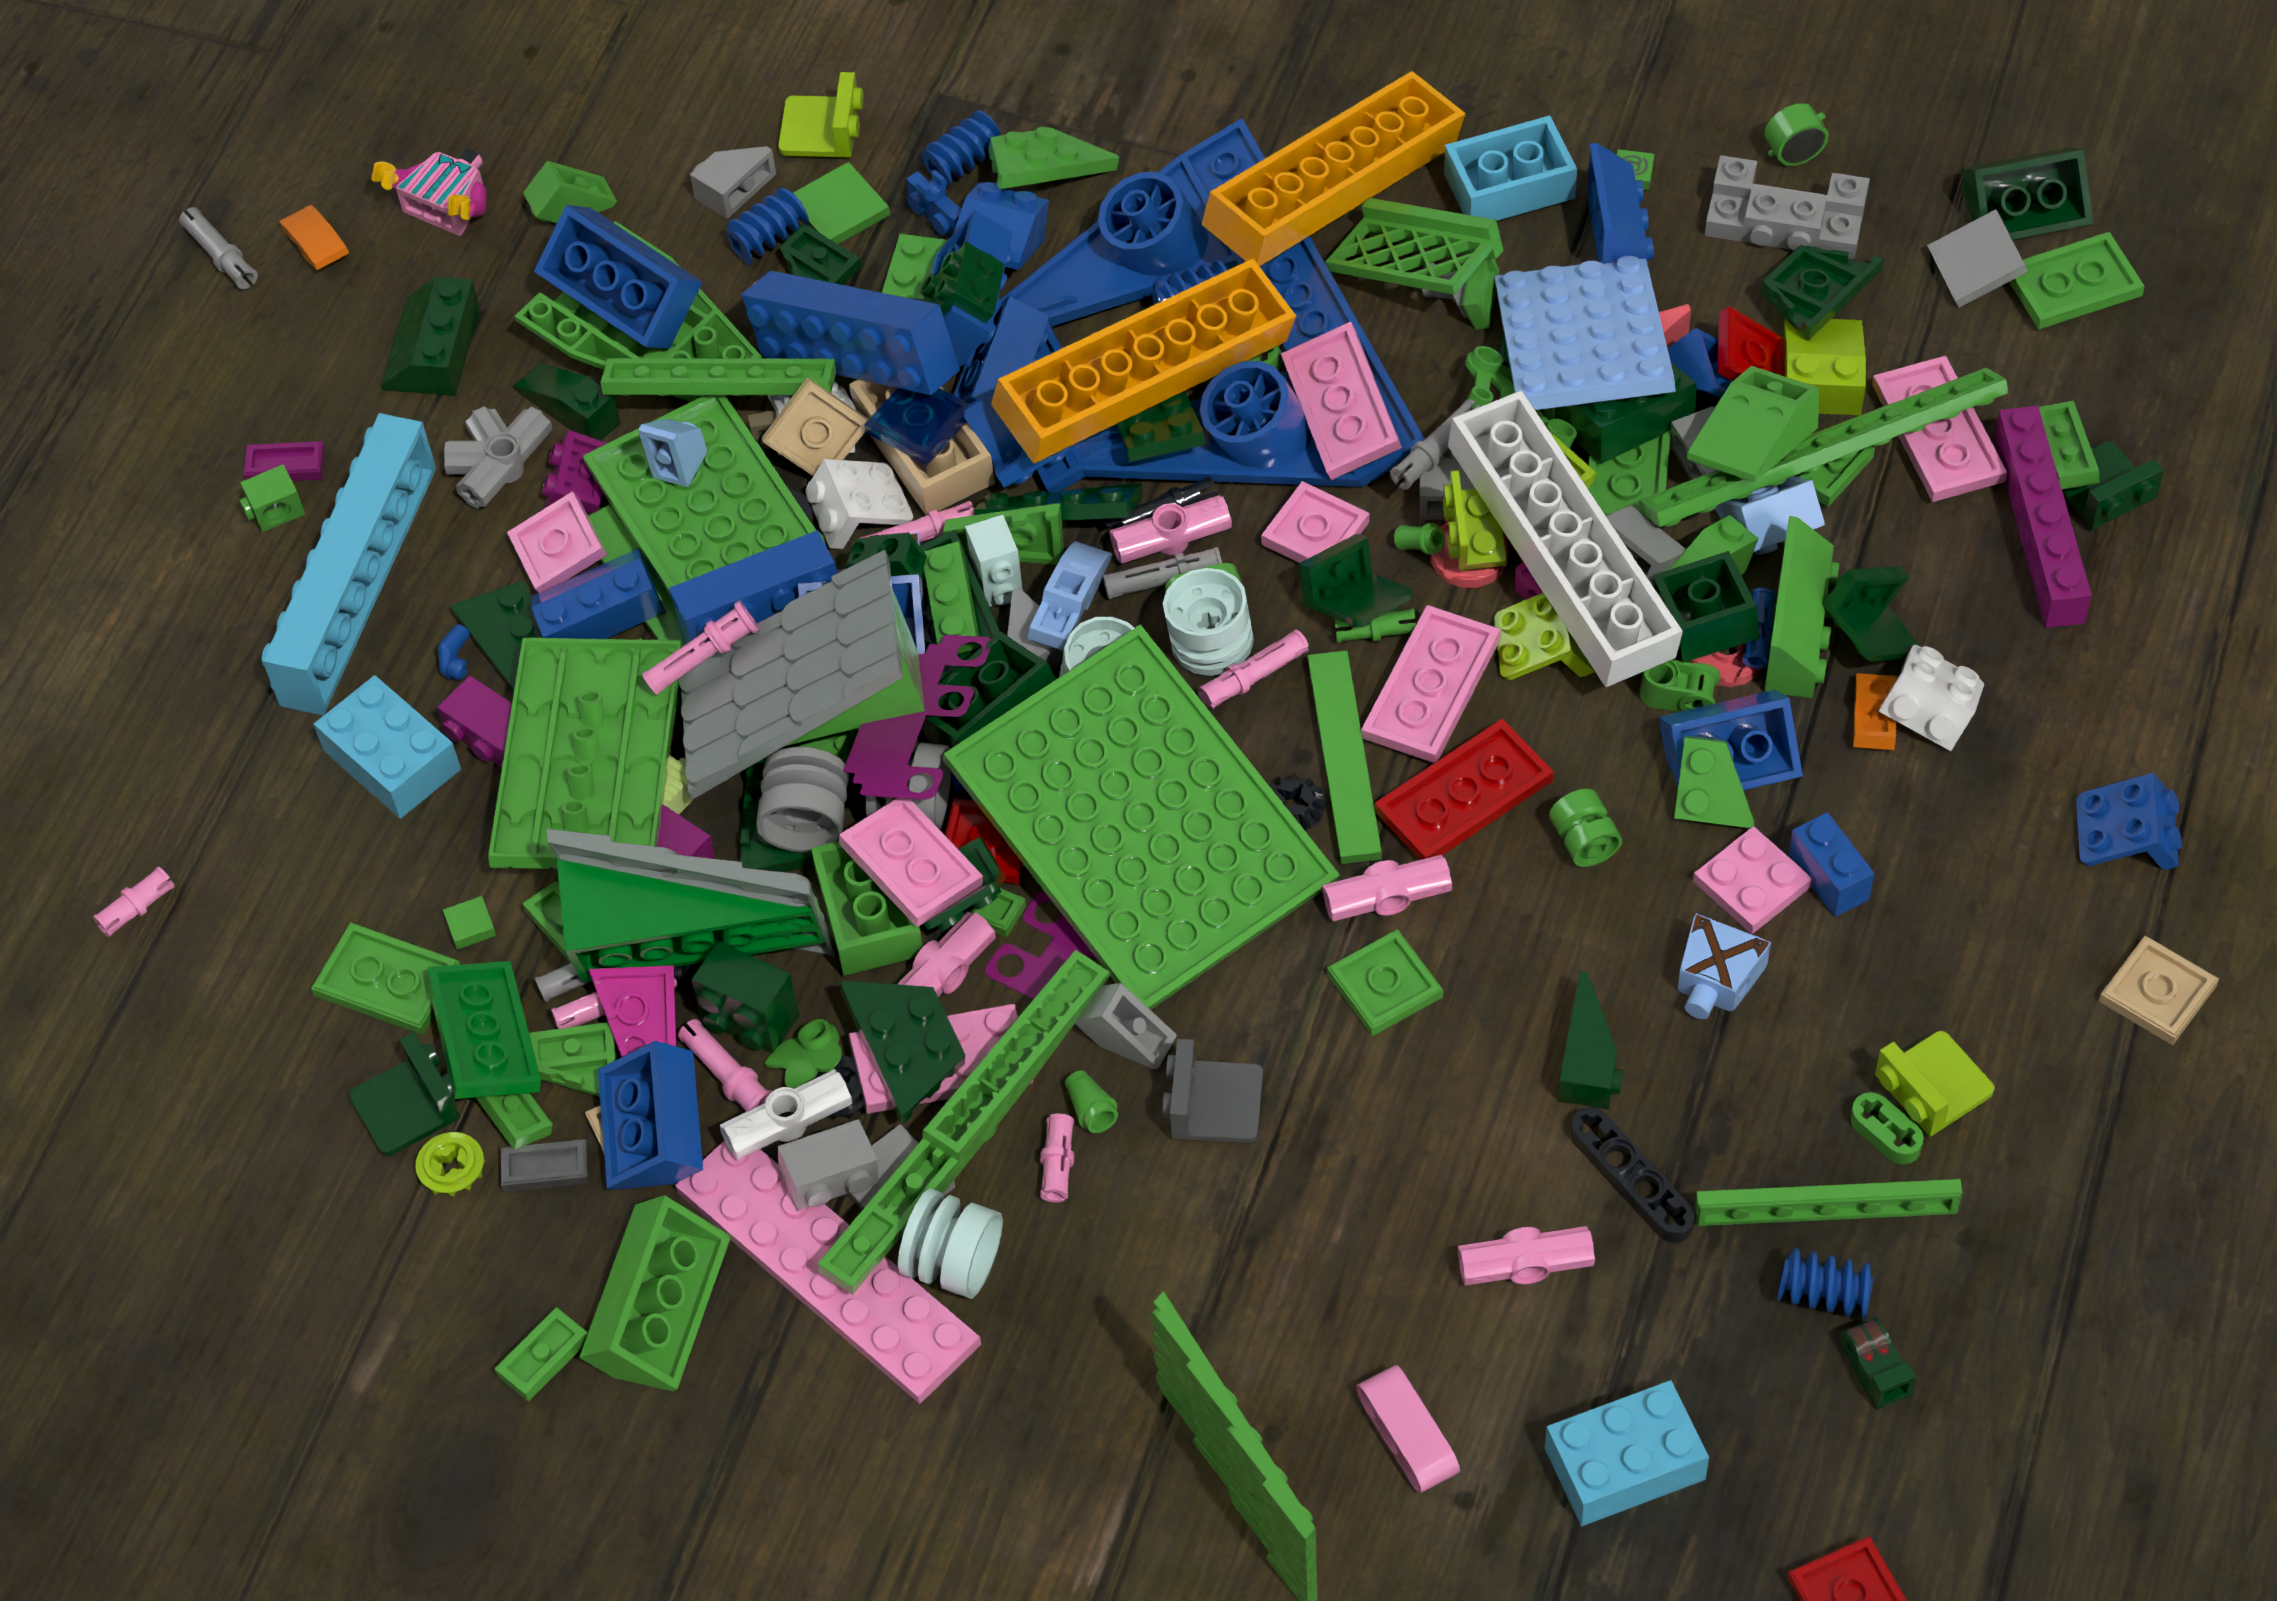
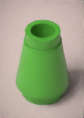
(1091, 1102)

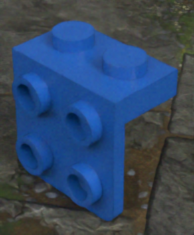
(1008, 456)
(2129, 820)

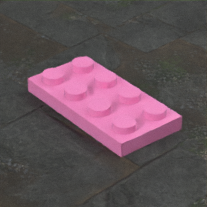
(1341, 400)
(1948, 453)
(1431, 684)
(977, 1034)

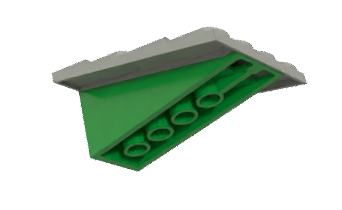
(670, 909)

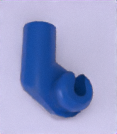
(448, 650)

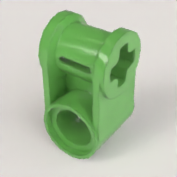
(1680, 686)

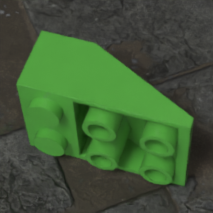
(1756, 424)

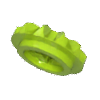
(444, 1149)

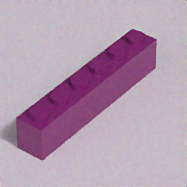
(2042, 517)

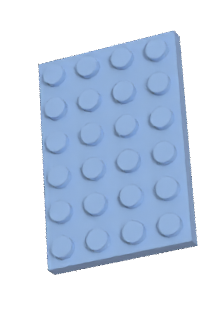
(1584, 333)

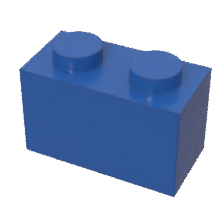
(1837, 868)

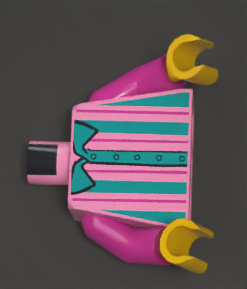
(439, 189)

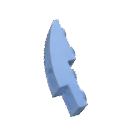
(1068, 594)

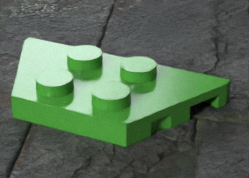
(1045, 157)

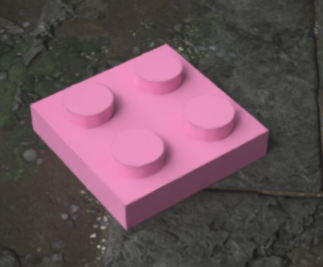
(1312, 523)
(557, 543)
(1752, 880)

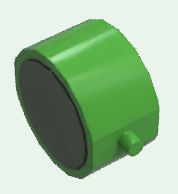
(1796, 134)

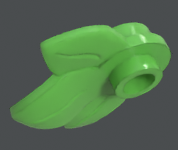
(807, 1054)

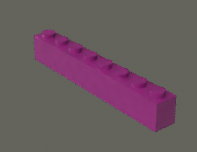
(482, 722)

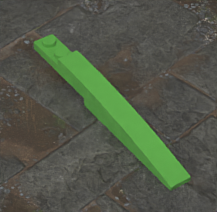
(965, 1120)

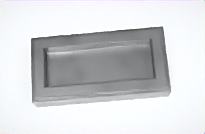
(544, 1165)

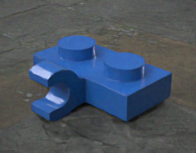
(931, 201)

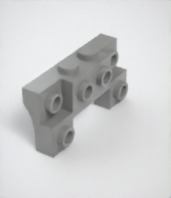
(1782, 215)

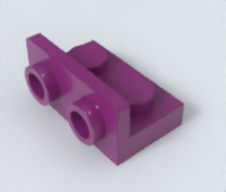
(571, 472)

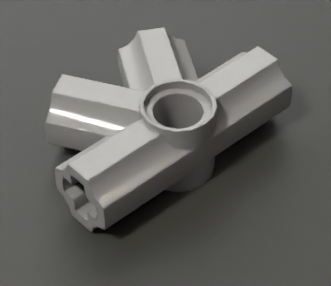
(495, 453)

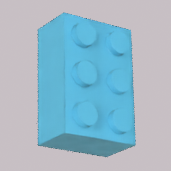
(1511, 170)
(387, 746)
(1626, 1453)

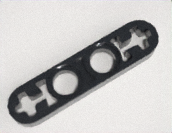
(1627, 1177)

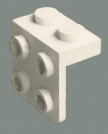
(852, 494)
(1933, 696)

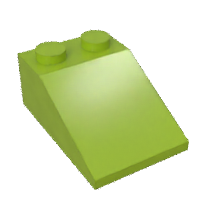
(1832, 362)

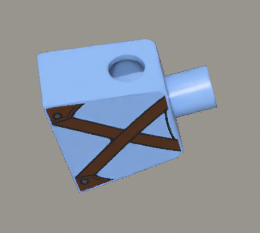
(1719, 966)

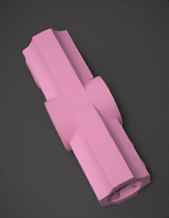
(1170, 529)
(1387, 887)
(947, 961)
(1526, 1255)

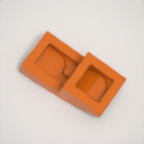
(314, 237)
(1870, 726)

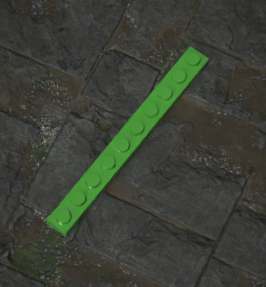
(1830, 444)

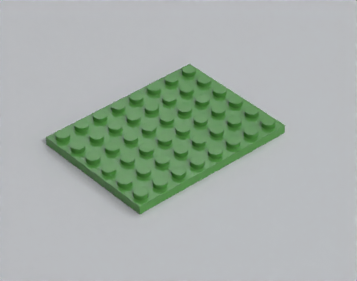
(1140, 818)

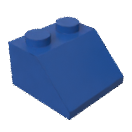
(1016, 211)

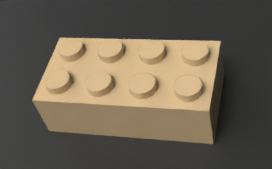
(952, 475)

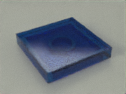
(918, 422)

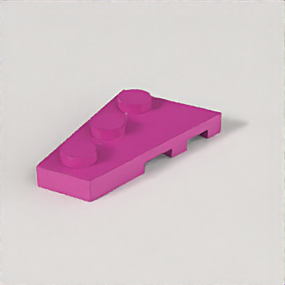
(637, 1004)

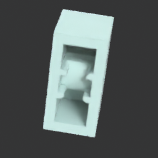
(994, 559)

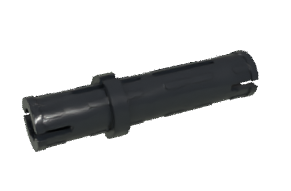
(1181, 497)

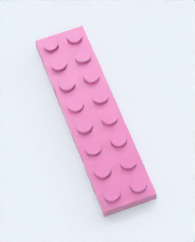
(886, 1317)

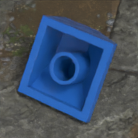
(1698, 358)

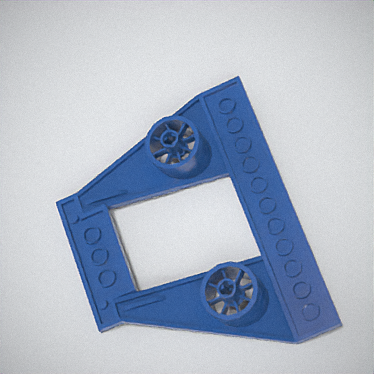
(1105, 272)

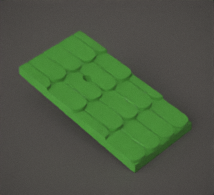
(583, 747)
(1235, 1452)

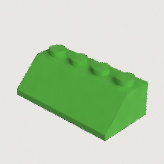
(1800, 612)
(655, 1295)

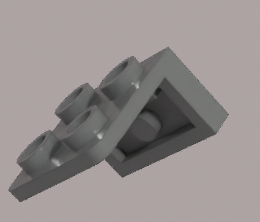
(1212, 1098)

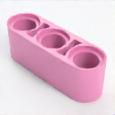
(1408, 1429)

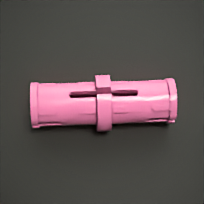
(133, 901)
(1057, 1158)

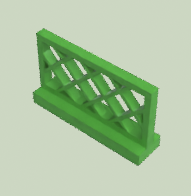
(1416, 229)

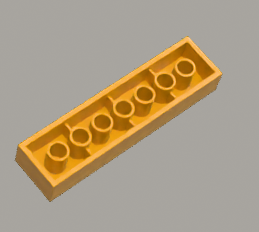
(1332, 169)
(1142, 360)

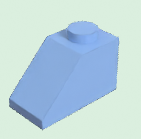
(673, 450)

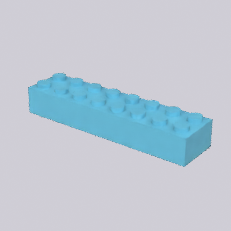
(349, 564)

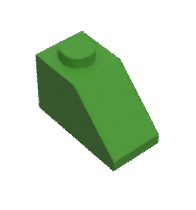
(562, 186)
(1719, 538)

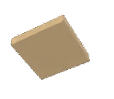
(815, 428)
(2158, 990)

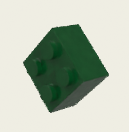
(1708, 605)
(745, 998)

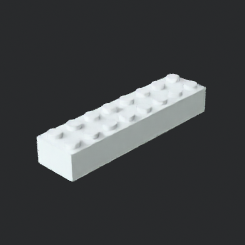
(1564, 539)

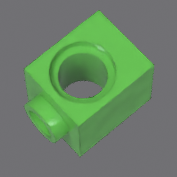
(271, 498)

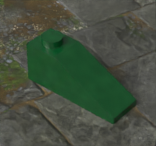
(571, 400)
(1590, 1053)

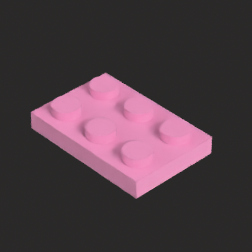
(910, 860)

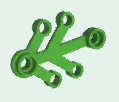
(1487, 367)

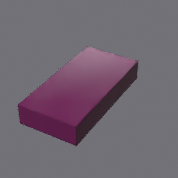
(301, 459)

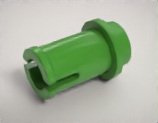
(1426, 538)

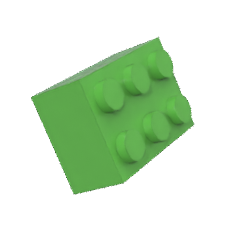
(862, 918)

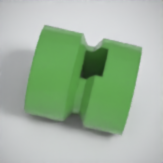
(1585, 827)

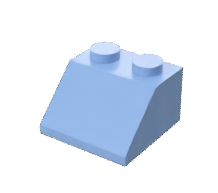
(1769, 509)

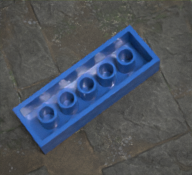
(865, 331)

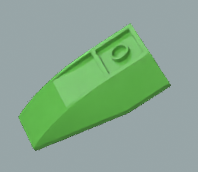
(593, 340)

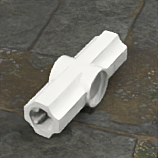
(764, 1126)

